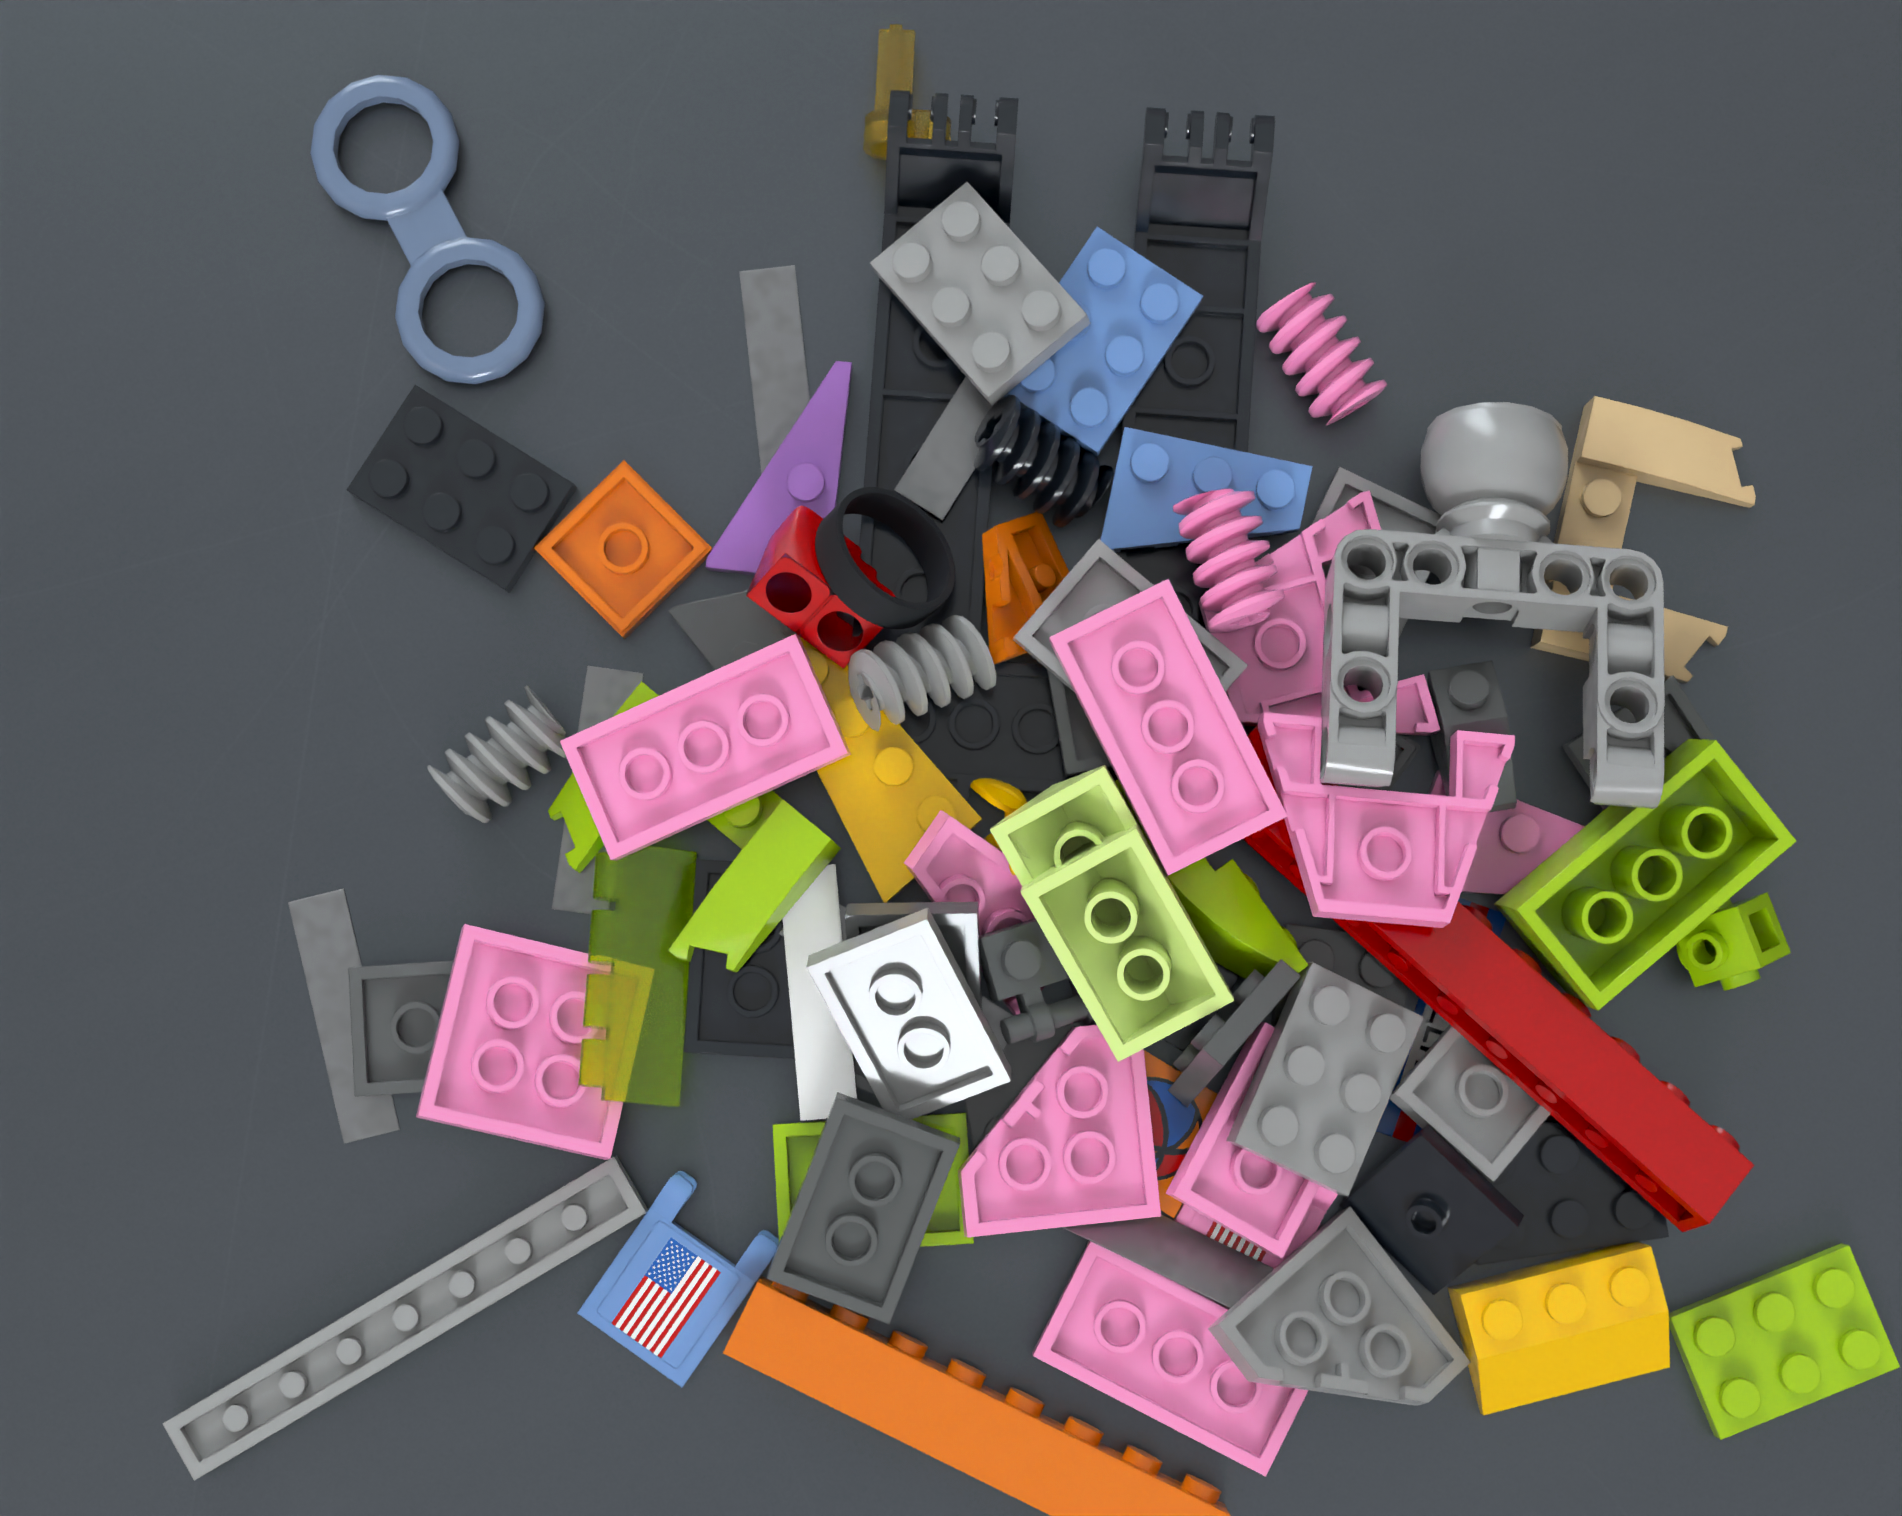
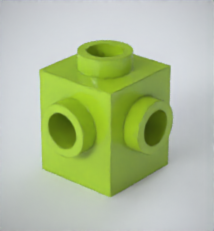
(1734, 943)

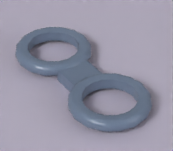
(427, 229)

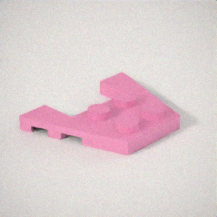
(1287, 647)
(1382, 850)

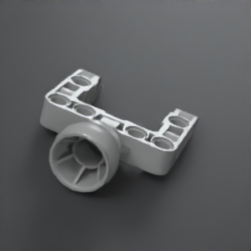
(1493, 482)

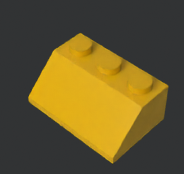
(1563, 1325)

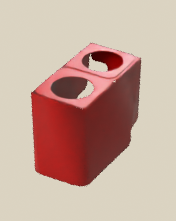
(801, 598)

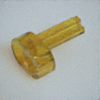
(894, 72)

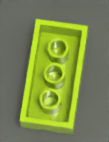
(1645, 875)

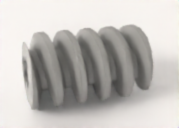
(917, 667)
(501, 758)

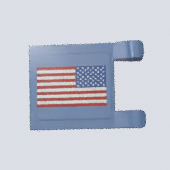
(671, 1290)

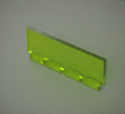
(647, 986)

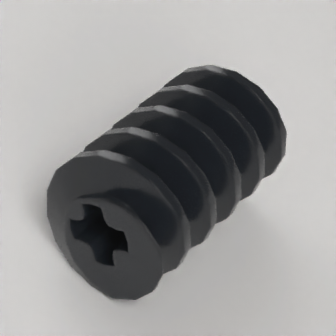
(1040, 461)

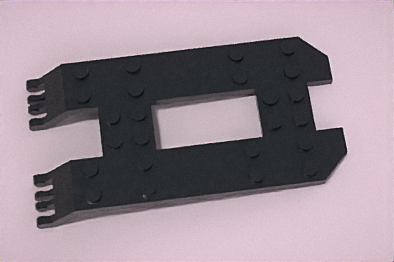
(1193, 222)

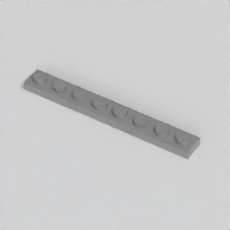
(405, 1317)

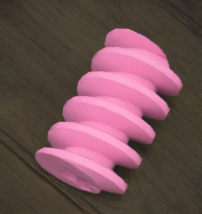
(1319, 354)
(1227, 558)

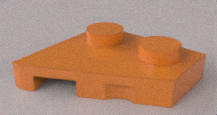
(1019, 574)

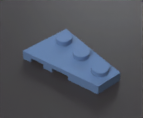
(1164, 470)

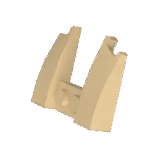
(1612, 453)

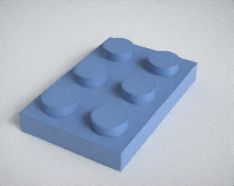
(1102, 370)

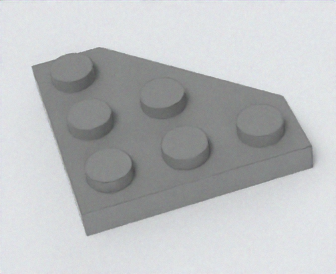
(1340, 1323)

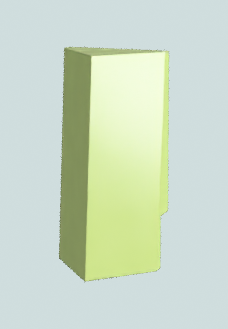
(1110, 912)

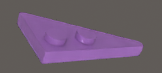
(799, 474)

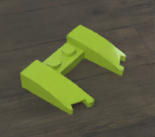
(769, 875)

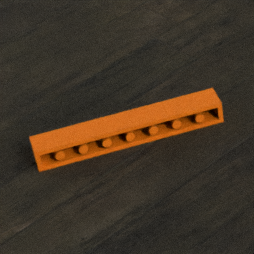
(953, 1413)

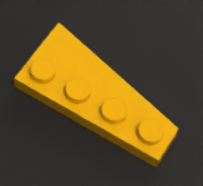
(885, 787)

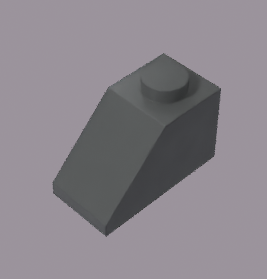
(1472, 701)

